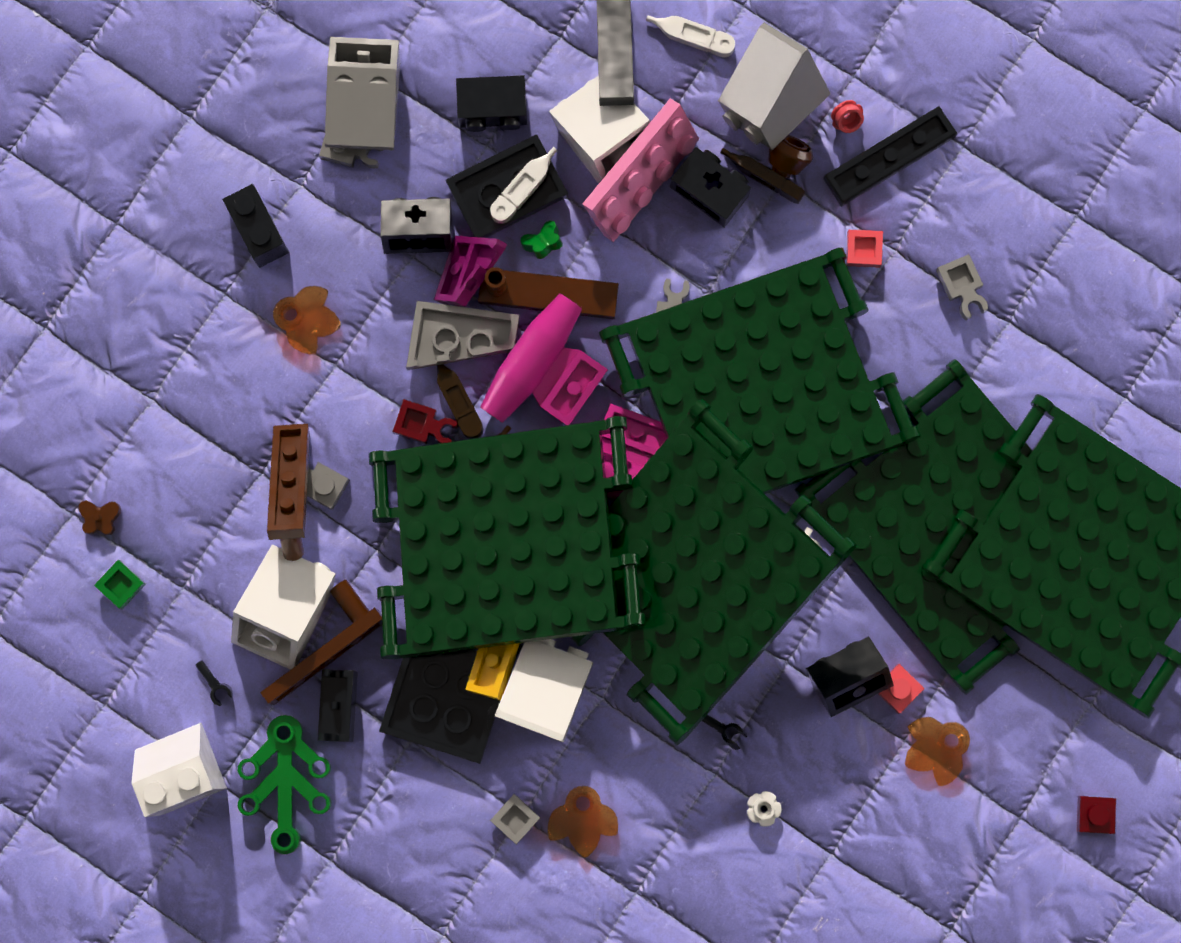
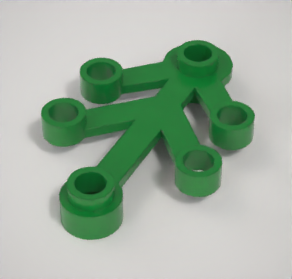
(284, 777)

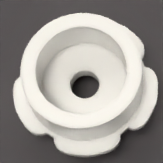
(773, 808)

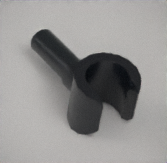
(213, 683)
(727, 731)

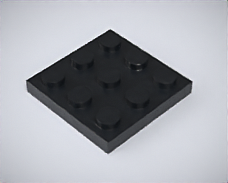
(436, 710)

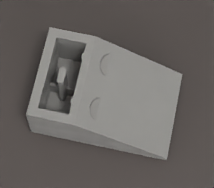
(362, 93)

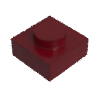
(1096, 814)

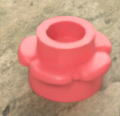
(852, 120)

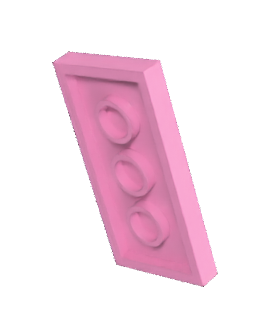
(641, 170)

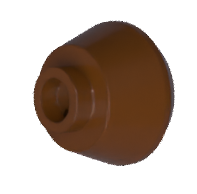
(790, 156)

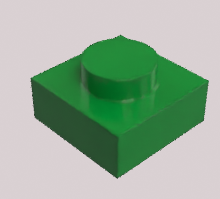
(120, 584)

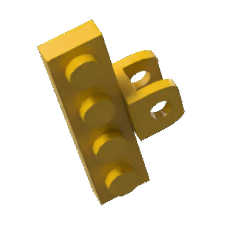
(492, 670)

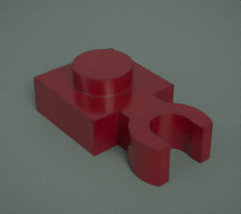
(419, 422)

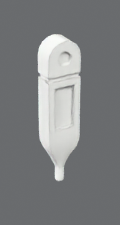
(695, 35)
(521, 188)

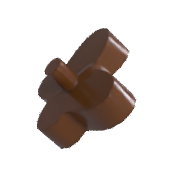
(99, 518)

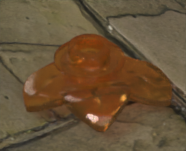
(311, 321)
(933, 752)
(582, 825)

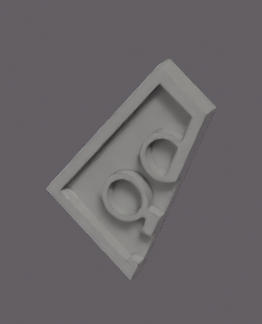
(457, 334)

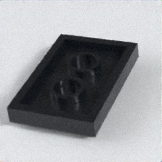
(484, 182)

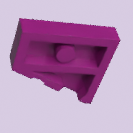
(467, 268)

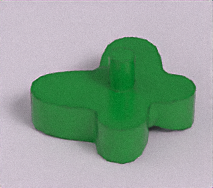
(543, 242)

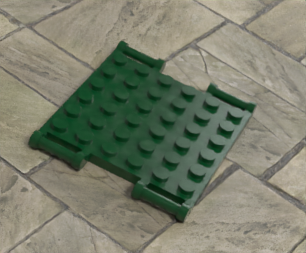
(771, 368)
(906, 508)
(506, 539)
(1078, 556)
(714, 570)

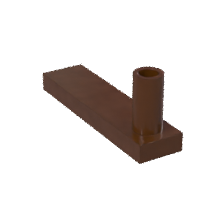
(537, 291)
(289, 488)
(363, 625)

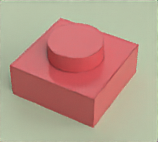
(864, 248)
(903, 691)

